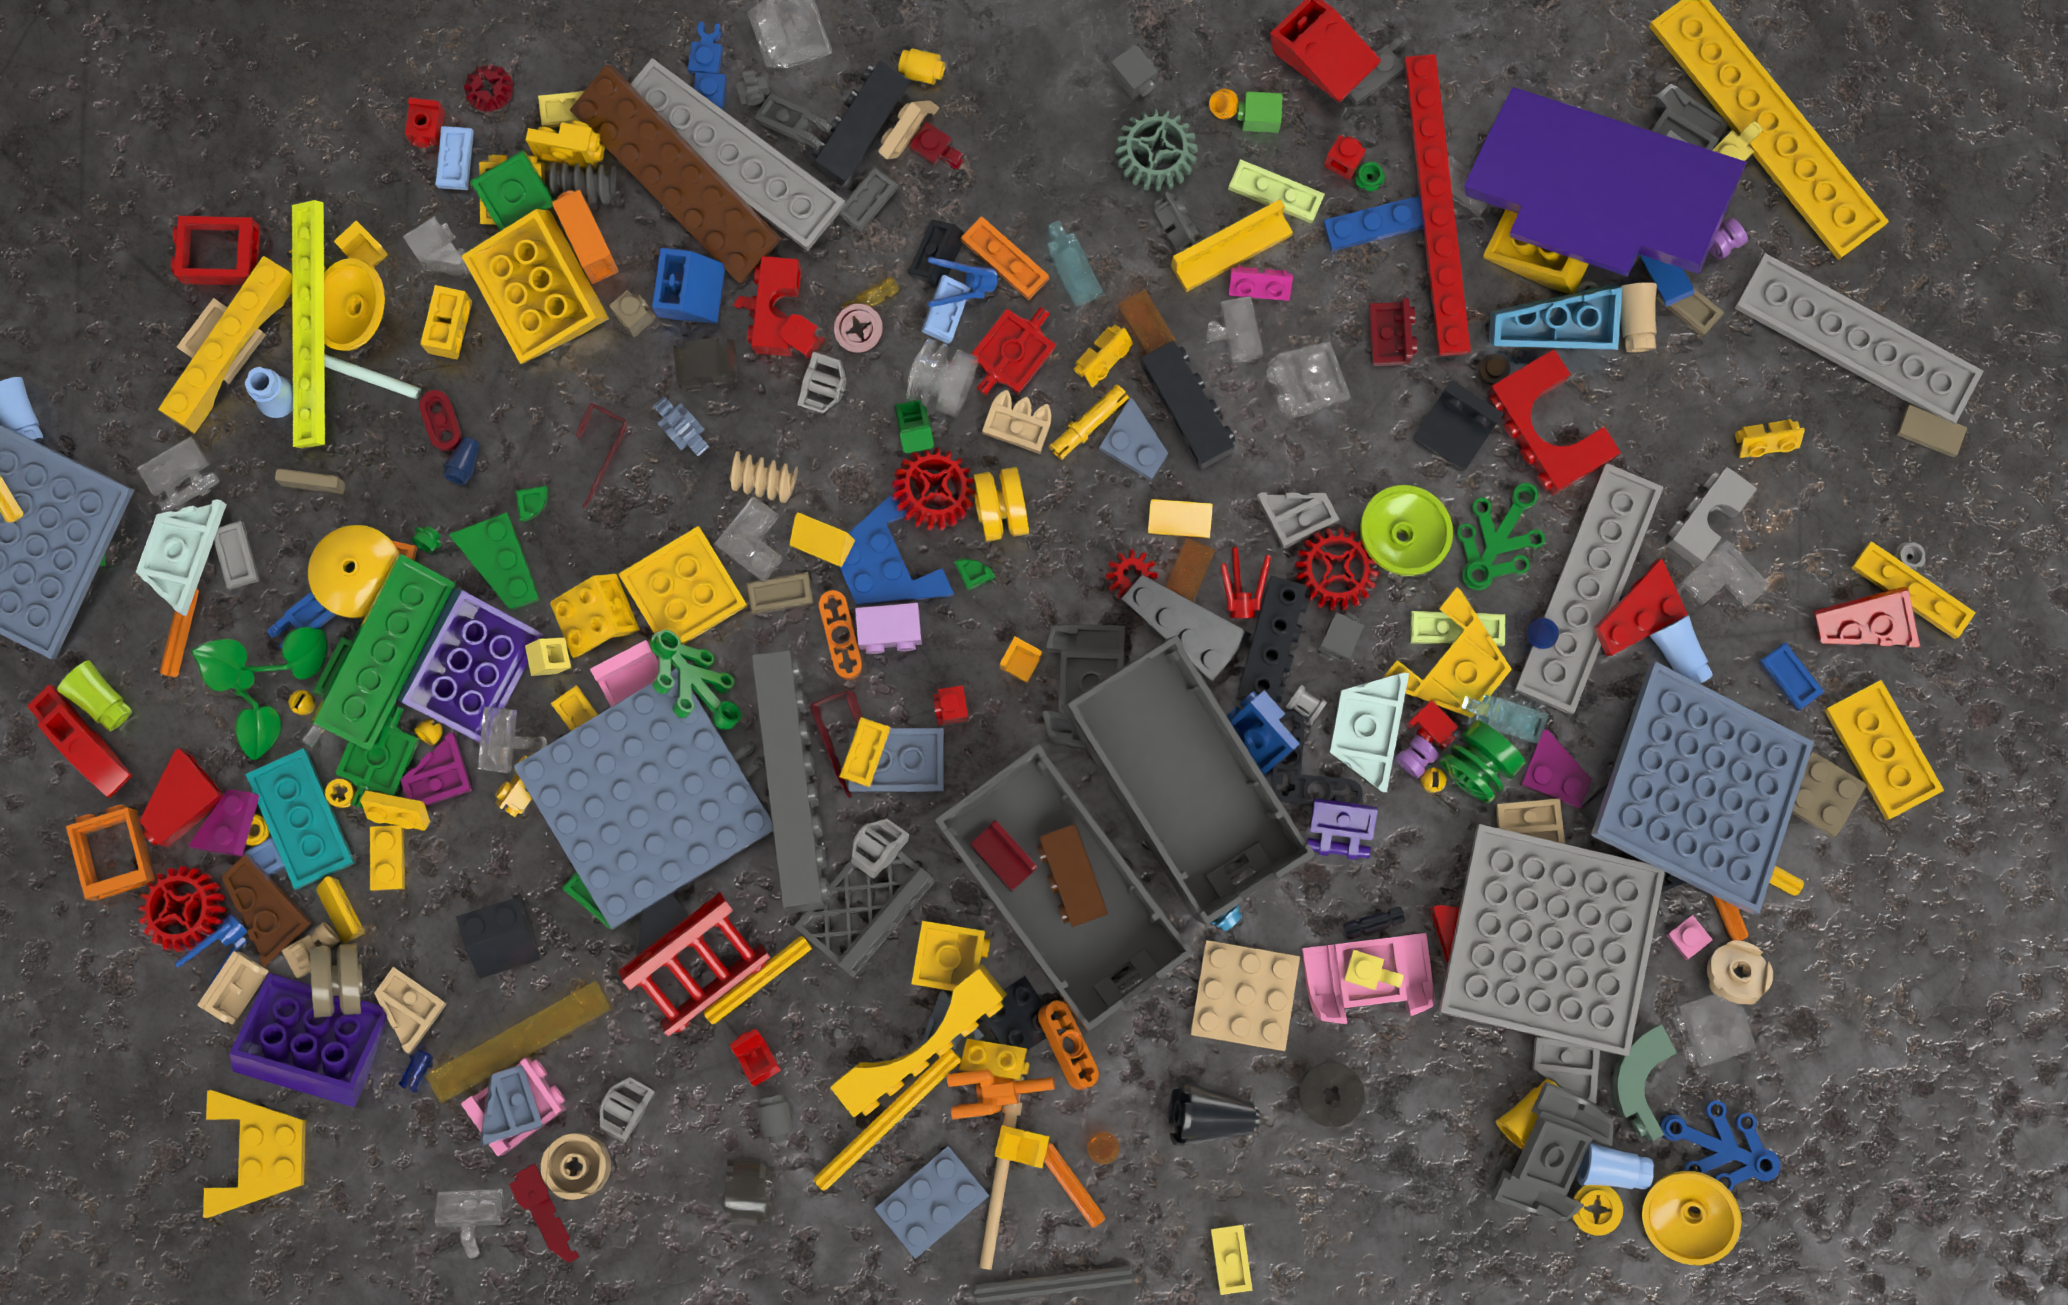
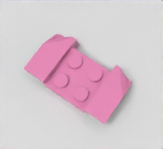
(1328, 964)

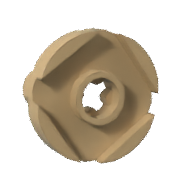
(1731, 987)

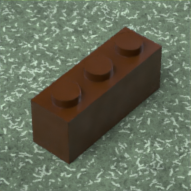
(1072, 876)

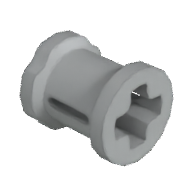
(1306, 704)

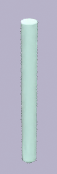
(371, 377)

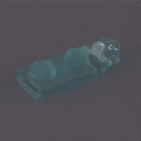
(1073, 266)
(1508, 717)

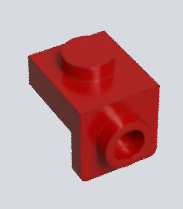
(755, 1057)

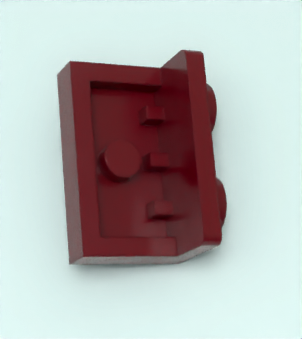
(1391, 333)

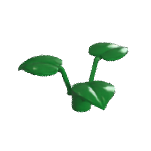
(223, 668)

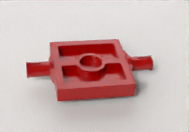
(1013, 351)

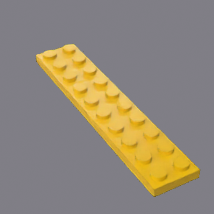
(1788, 144)

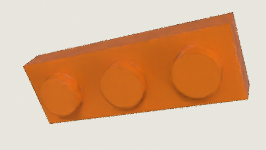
(1005, 258)

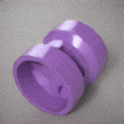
(1729, 236)
(1417, 756)

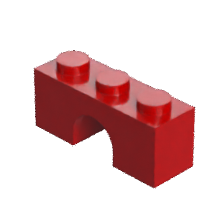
(775, 280)

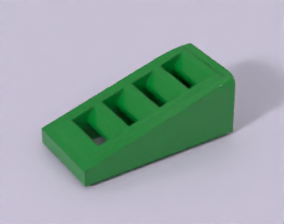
(914, 426)

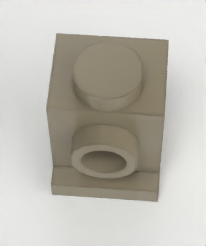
(632, 312)

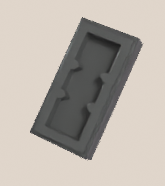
(867, 199)

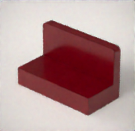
(1003, 856)

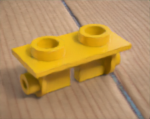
(1113, 344)
(1782, 437)
(513, 794)
(998, 1058)

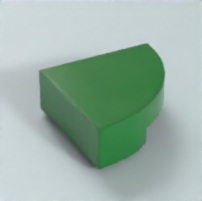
(531, 502)
(973, 572)

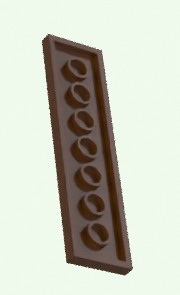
(675, 173)

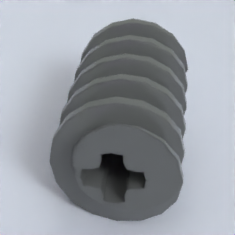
(590, 184)

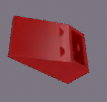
(1323, 48)

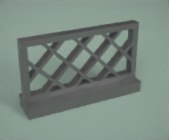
(881, 925)

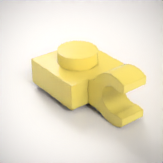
(1738, 146)
(1367, 971)

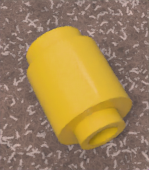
(921, 66)

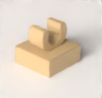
(299, 956)

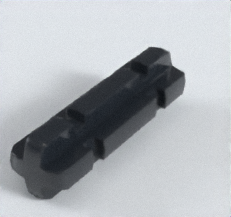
(1374, 923)

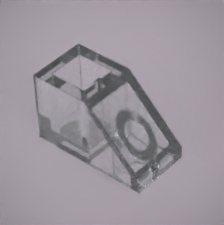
(434, 249)

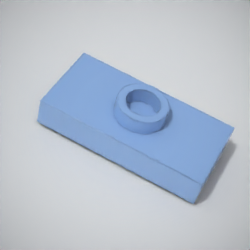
(454, 158)
(943, 319)

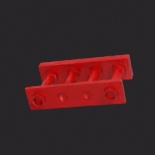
(665, 953)

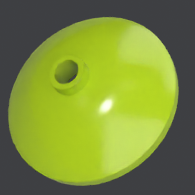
(1415, 515)

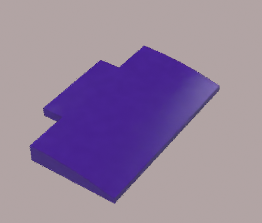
(1602, 185)

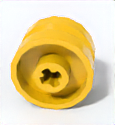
(1000, 504)

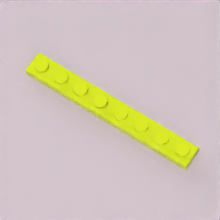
(308, 324)

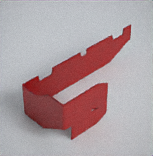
(796, 330)

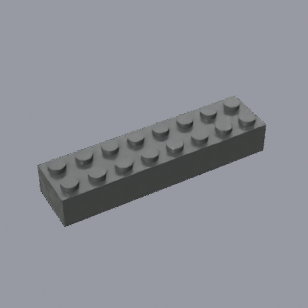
(789, 782)

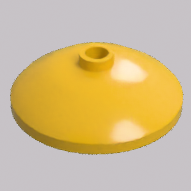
(351, 304)
(351, 592)
(1689, 1235)

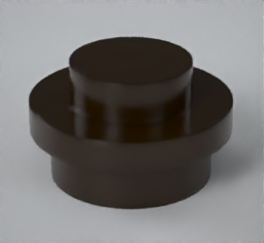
(1494, 368)

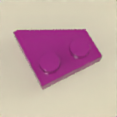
(1555, 773)
(438, 774)
(228, 824)

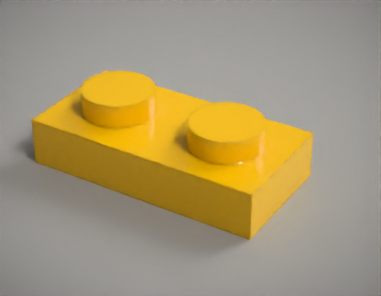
(395, 810)
(387, 858)

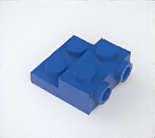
(1262, 731)

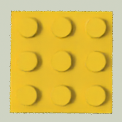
(683, 587)

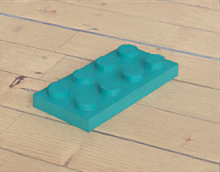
(300, 819)

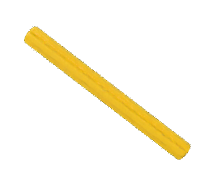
(887, 1119)

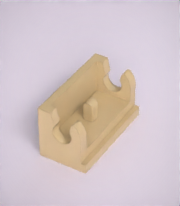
(234, 987)

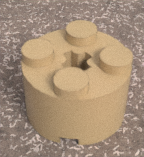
(562, 1178)

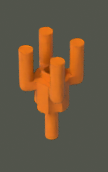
(993, 1091)

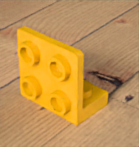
(593, 613)

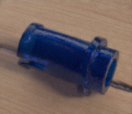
(417, 1069)

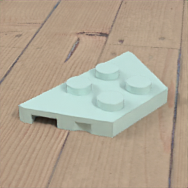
(179, 551)
(1369, 727)

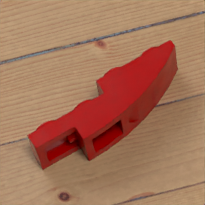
(77, 742)

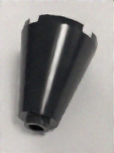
(1209, 1115)

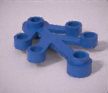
(1727, 1147)

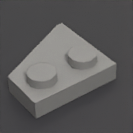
(1297, 515)
(1567, 1066)

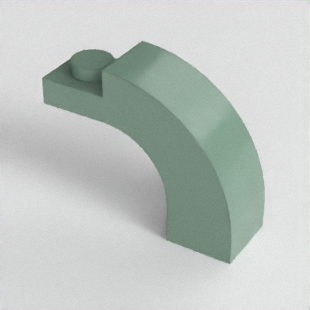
(1630, 1077)

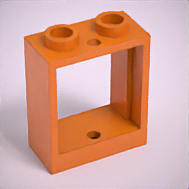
(585, 236)
(83, 859)

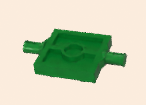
(384, 764)

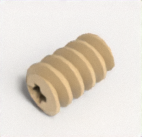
(762, 478)

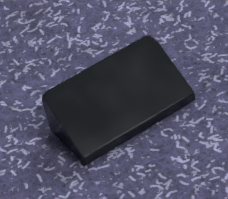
(940, 242)

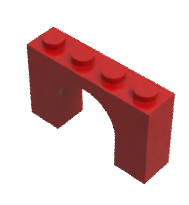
(1556, 465)

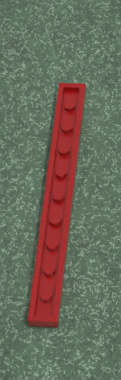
(1437, 205)

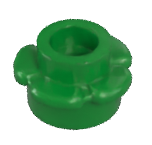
(1377, 176)
(426, 539)

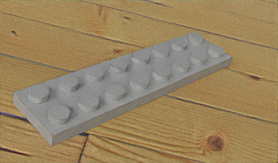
(752, 167)
(1858, 339)
(1590, 586)

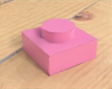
(1689, 937)

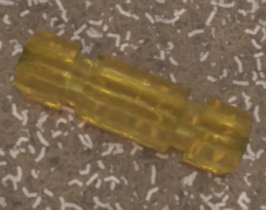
(875, 294)

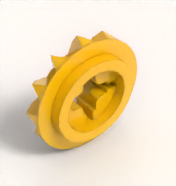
(1606, 1221)

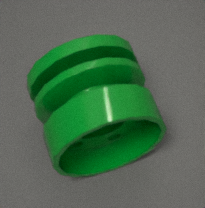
(1486, 756)

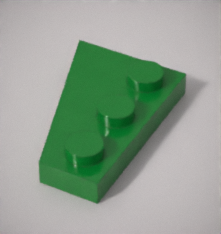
(499, 559)

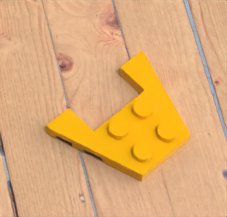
(1468, 667)
(268, 1153)

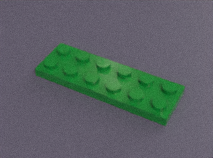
(383, 652)

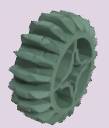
(1145, 145)

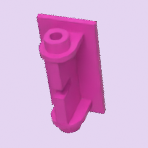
(1266, 285)

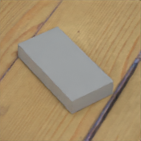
(235, 555)

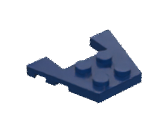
(876, 568)

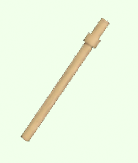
(997, 1193)

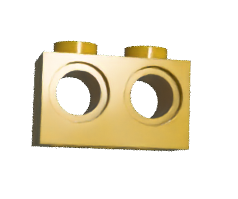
(446, 322)

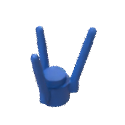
(977, 278)
(228, 932)

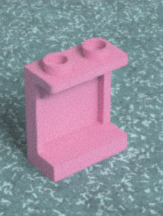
(626, 672)
(547, 1100)

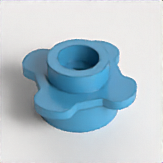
(1228, 919)

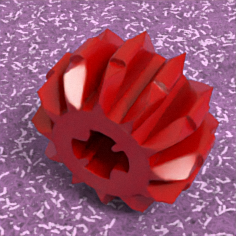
(1123, 582)

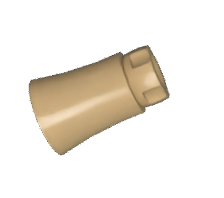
(1639, 316)

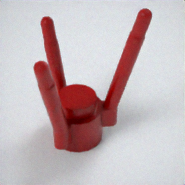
(1241, 603)

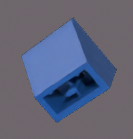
(688, 286)

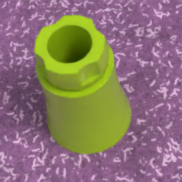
(95, 696)

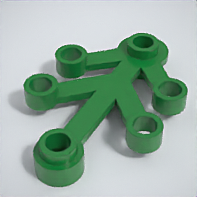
(1497, 541)
(670, 650)

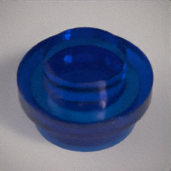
(1542, 633)

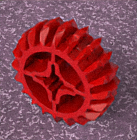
(941, 498)
(1354, 549)
(166, 892)

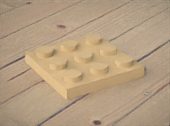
(1245, 995)

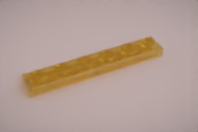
(518, 1042)

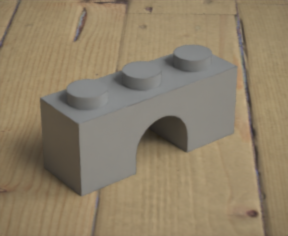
(1693, 536)

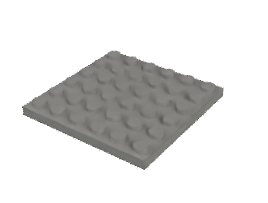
(1552, 940)

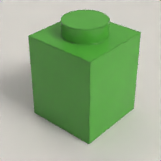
(1261, 112)

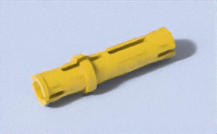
(1097, 414)

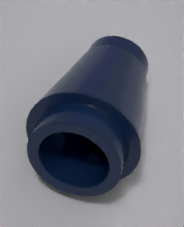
(461, 462)

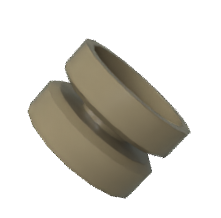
(336, 980)

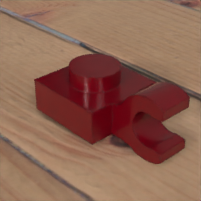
(934, 145)

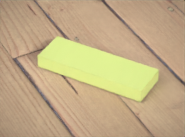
(1269, 187)
(1441, 629)

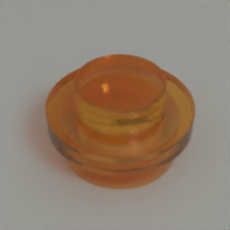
(1103, 1148)

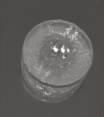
(941, 377)

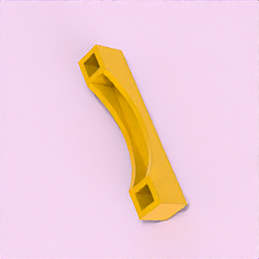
(198, 385)
(870, 1080)

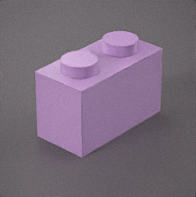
(888, 627)

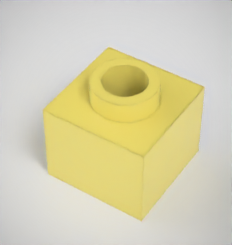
(547, 656)

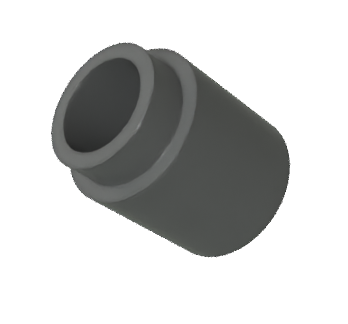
(774, 1118)

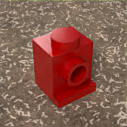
(430, 132)
(1347, 153)
(950, 705)
(1433, 726)

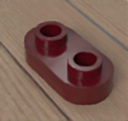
(440, 422)

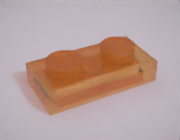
(1146, 322)
(1190, 569)

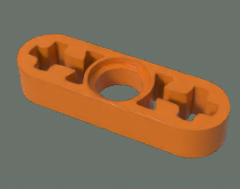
(826, 615)
(1056, 1042)

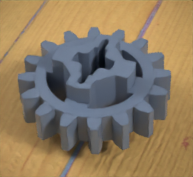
(680, 426)

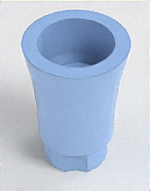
(270, 391)
(16, 409)
(1683, 650)
(1615, 1168)

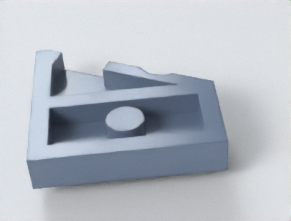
(509, 1107)

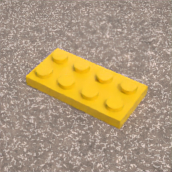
(1883, 750)

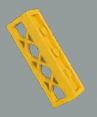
(1231, 246)

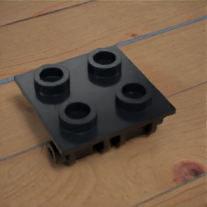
(1018, 1019)

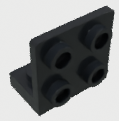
(1457, 425)

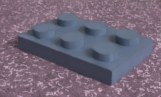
(909, 762)
(931, 1202)

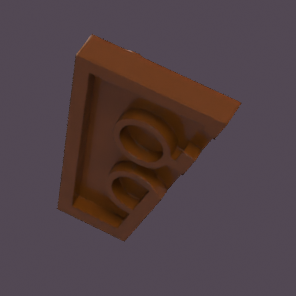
(265, 908)

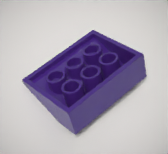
(468, 664)
(307, 1053)

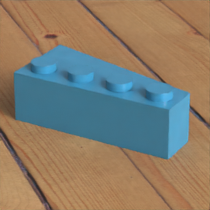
(1568, 321)

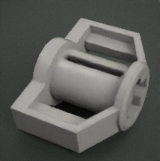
(810, 385)
(877, 846)
(624, 1108)

